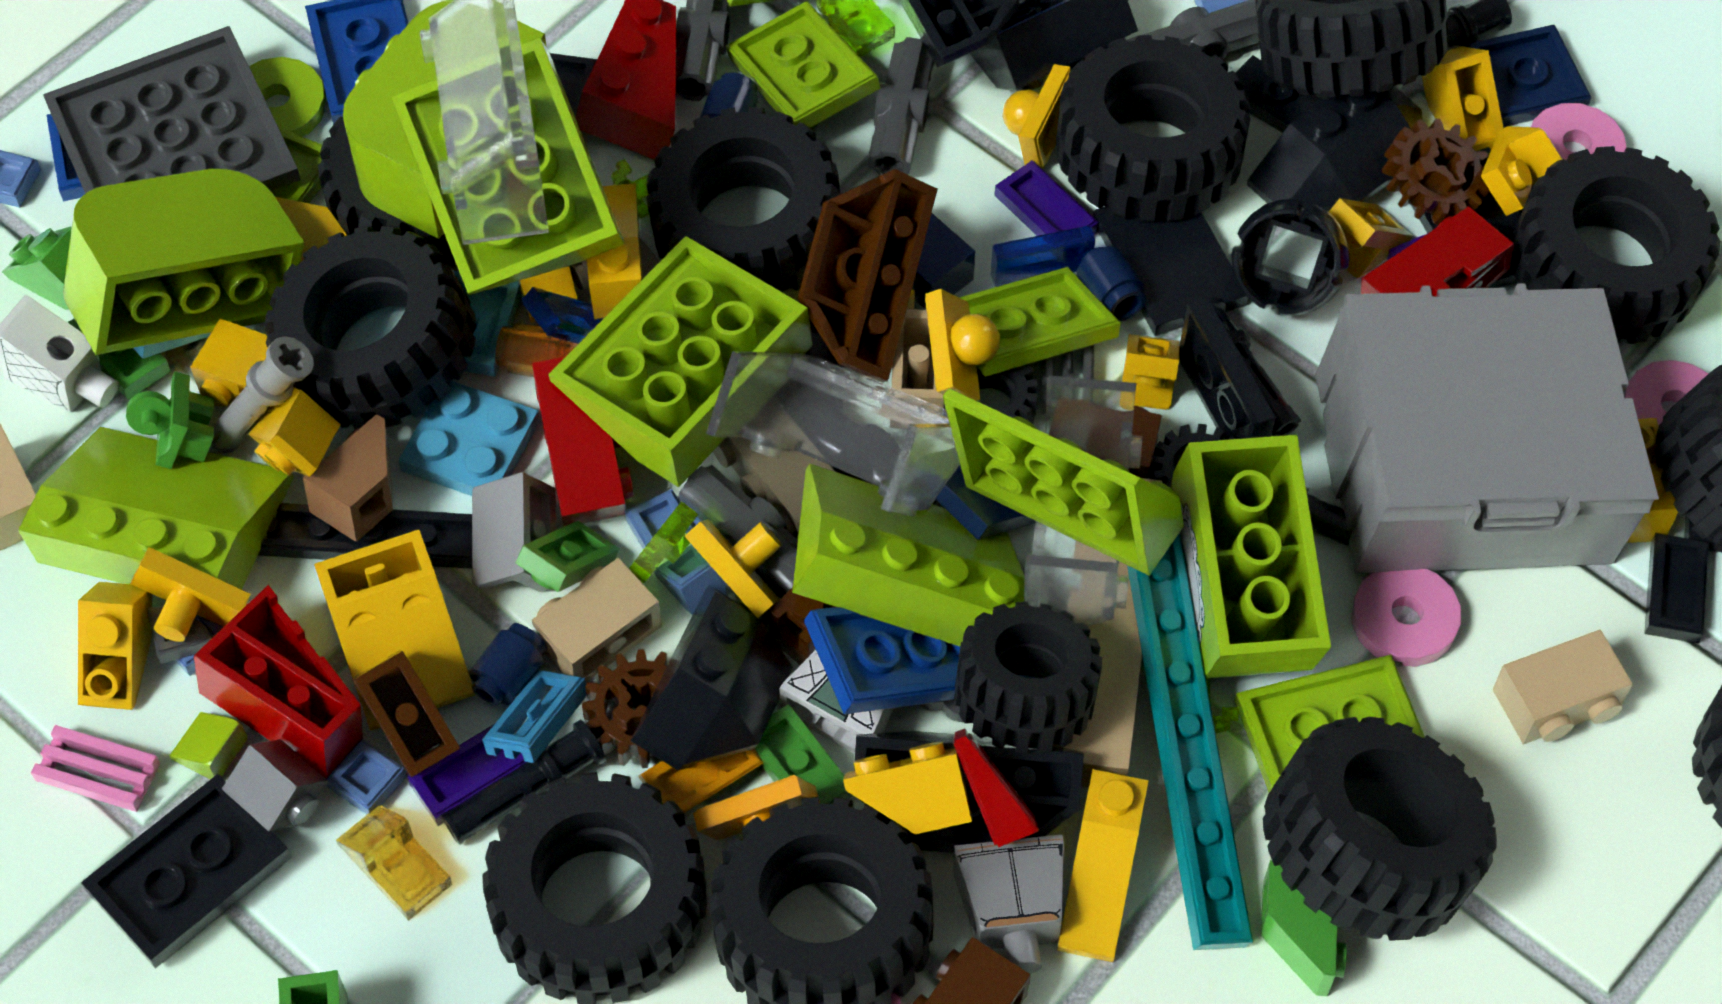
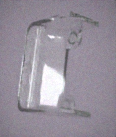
(486, 120)
(839, 420)
(1062, 569)

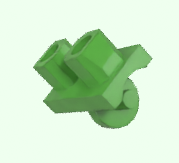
(177, 421)

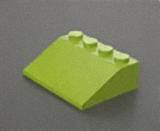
(574, 198)
(664, 351)
(1063, 485)
(116, 503)
(897, 566)

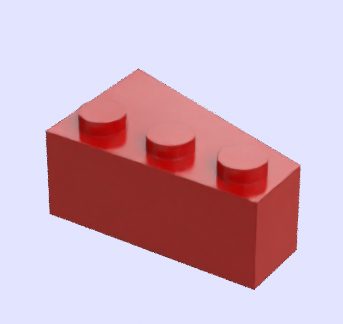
(580, 456)

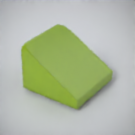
(210, 744)

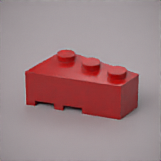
(634, 80)
(1455, 255)
(279, 684)

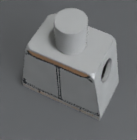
(1013, 895)

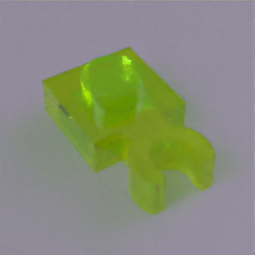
(858, 23)
(666, 543)

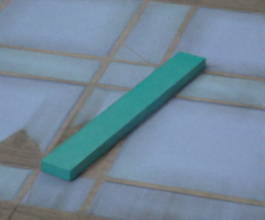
(1190, 755)

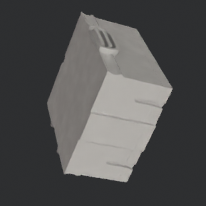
(1482, 430)

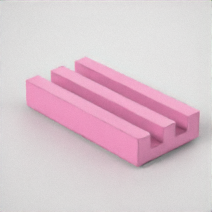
(101, 748)

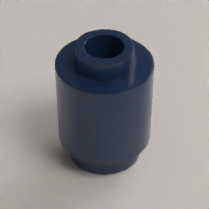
(730, 92)
(1113, 281)
(507, 665)

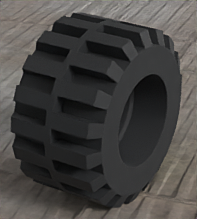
(1019, 708)

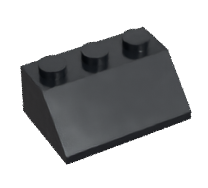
(1051, 34)

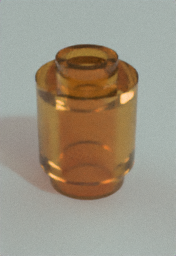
(525, 344)

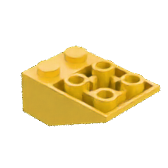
(391, 602)

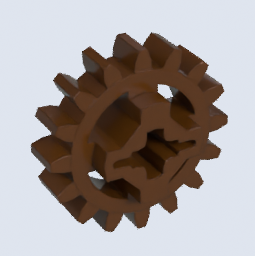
(1436, 171)
(629, 687)

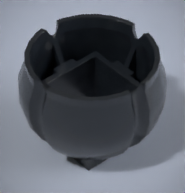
(1278, 288)

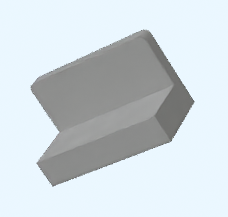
(503, 520)

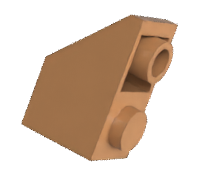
(354, 482)

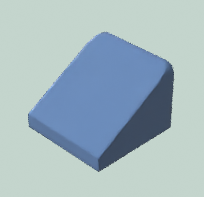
(689, 578)

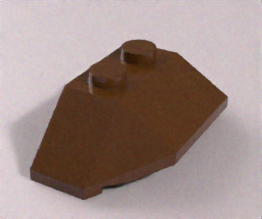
(866, 269)

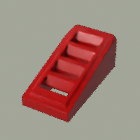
(999, 803)

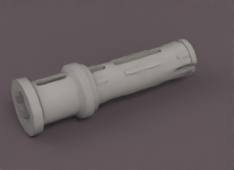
(267, 385)

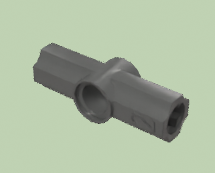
(1215, 31)
(700, 41)
(901, 107)
(736, 514)

